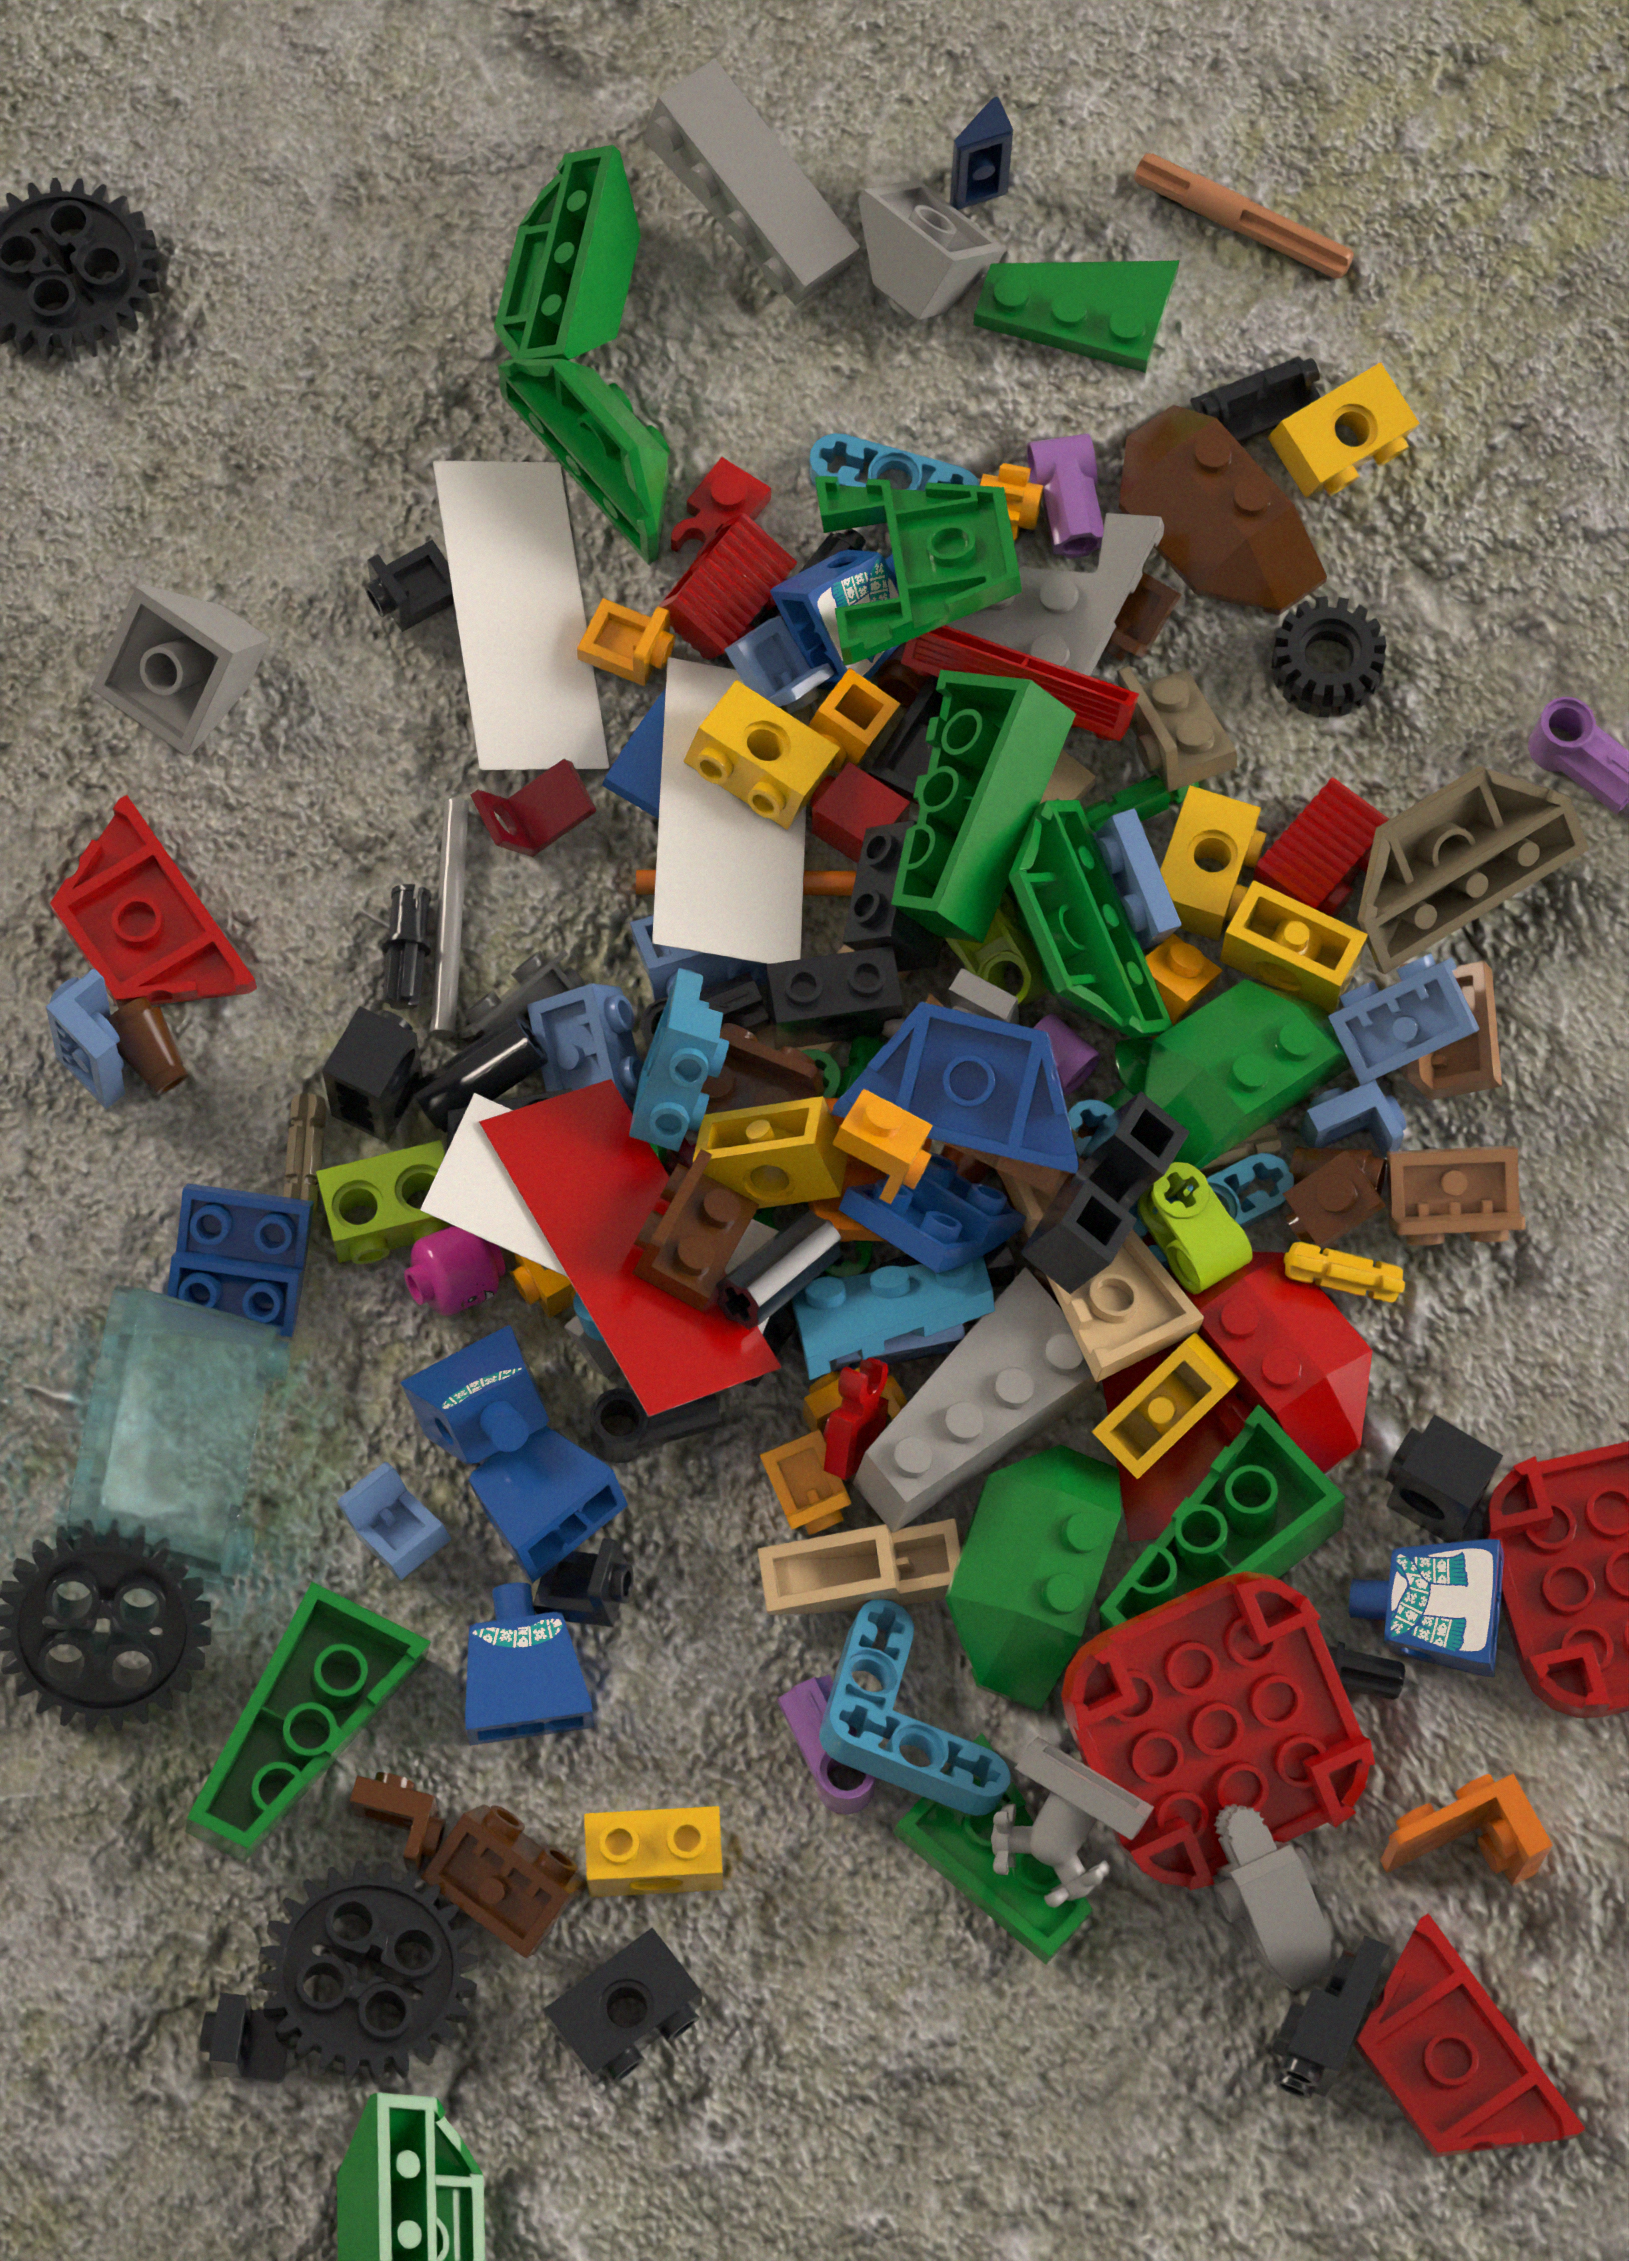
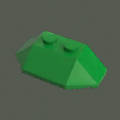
(571, 261)
(596, 442)
(1081, 925)
(1240, 1066)
(1033, 1569)
(409, 2186)

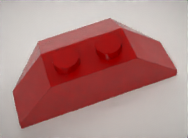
(1290, 1355)

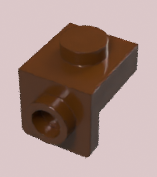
(1142, 618)
(1331, 1202)
(393, 1802)

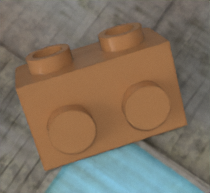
(1472, 1061)
(1454, 1193)

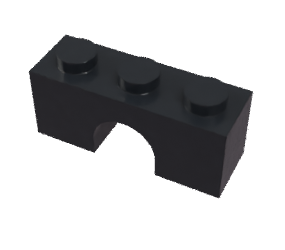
(1091, 1208)

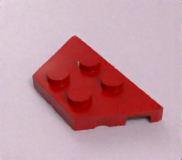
(144, 921)
(1456, 2057)

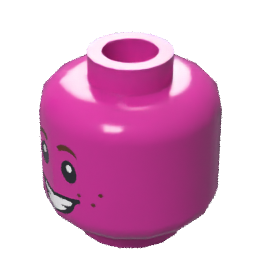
(454, 1270)

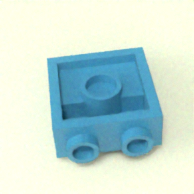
(677, 1065)

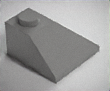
(922, 248)
(178, 664)

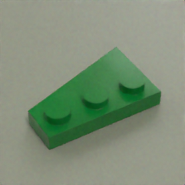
(1081, 307)
(963, 1854)

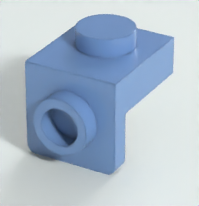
(775, 666)
(1342, 1114)
(392, 1521)

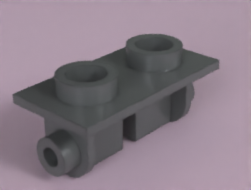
(536, 980)

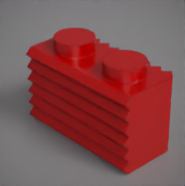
(727, 586)
(1322, 850)

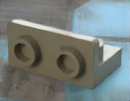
(1177, 730)

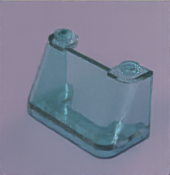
(176, 1428)

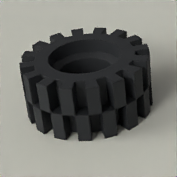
(1335, 625)

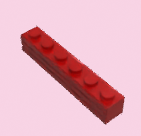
(1097, 704)

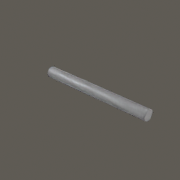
(449, 918)

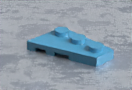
(869, 1308)

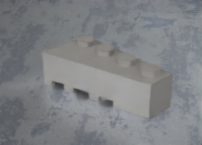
(749, 182)
(984, 1401)

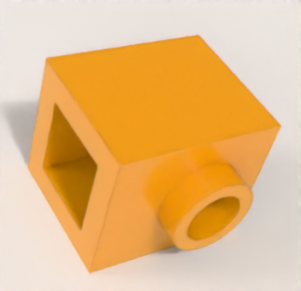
(853, 718)

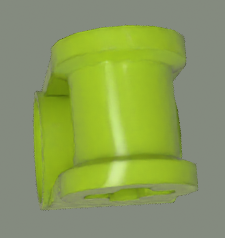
(1002, 945)
(1193, 1233)

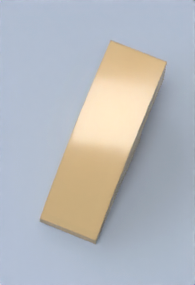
(860, 1566)

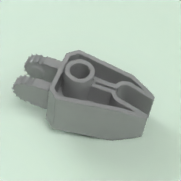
(1271, 1899)

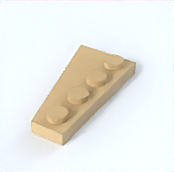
(1125, 1308)

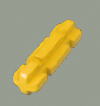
(1344, 1272)

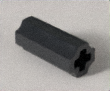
(482, 1068)
(779, 1269)

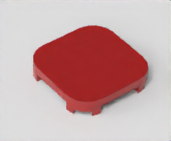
(1568, 1576)
(1216, 1709)

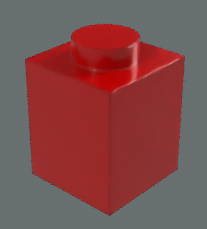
(850, 805)

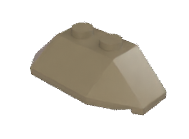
(1461, 859)

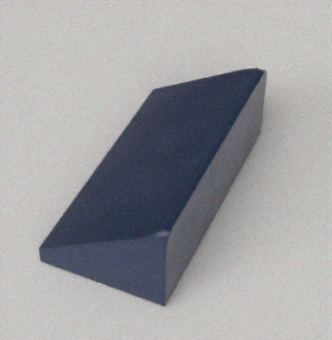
(982, 157)

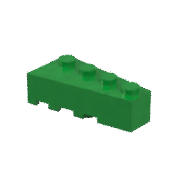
(308, 1707)

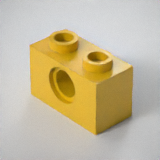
(1365, 404)
(761, 754)
(1218, 830)
(1292, 947)
(775, 1152)
(1166, 1405)
(653, 1851)

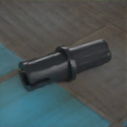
(406, 946)
(1368, 1673)

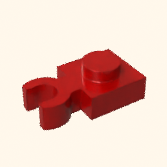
(718, 498)
(858, 1420)

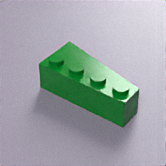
(976, 801)
(1251, 1513)

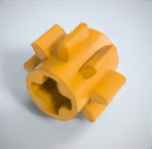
(1021, 496)

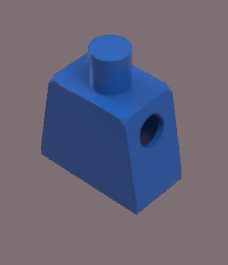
(546, 1498)

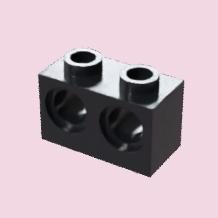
(373, 1072)

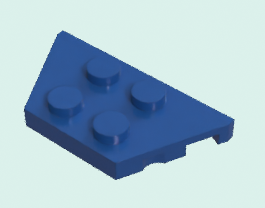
(976, 1084)

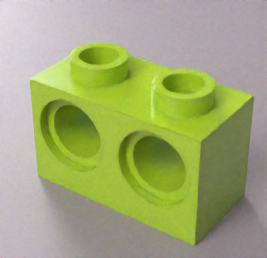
(385, 1186)

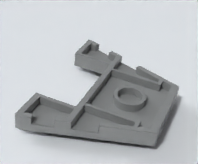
(1070, 613)

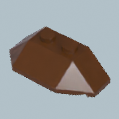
(1222, 515)

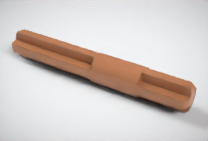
(1243, 215)

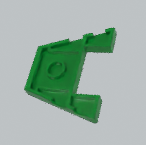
(947, 550)

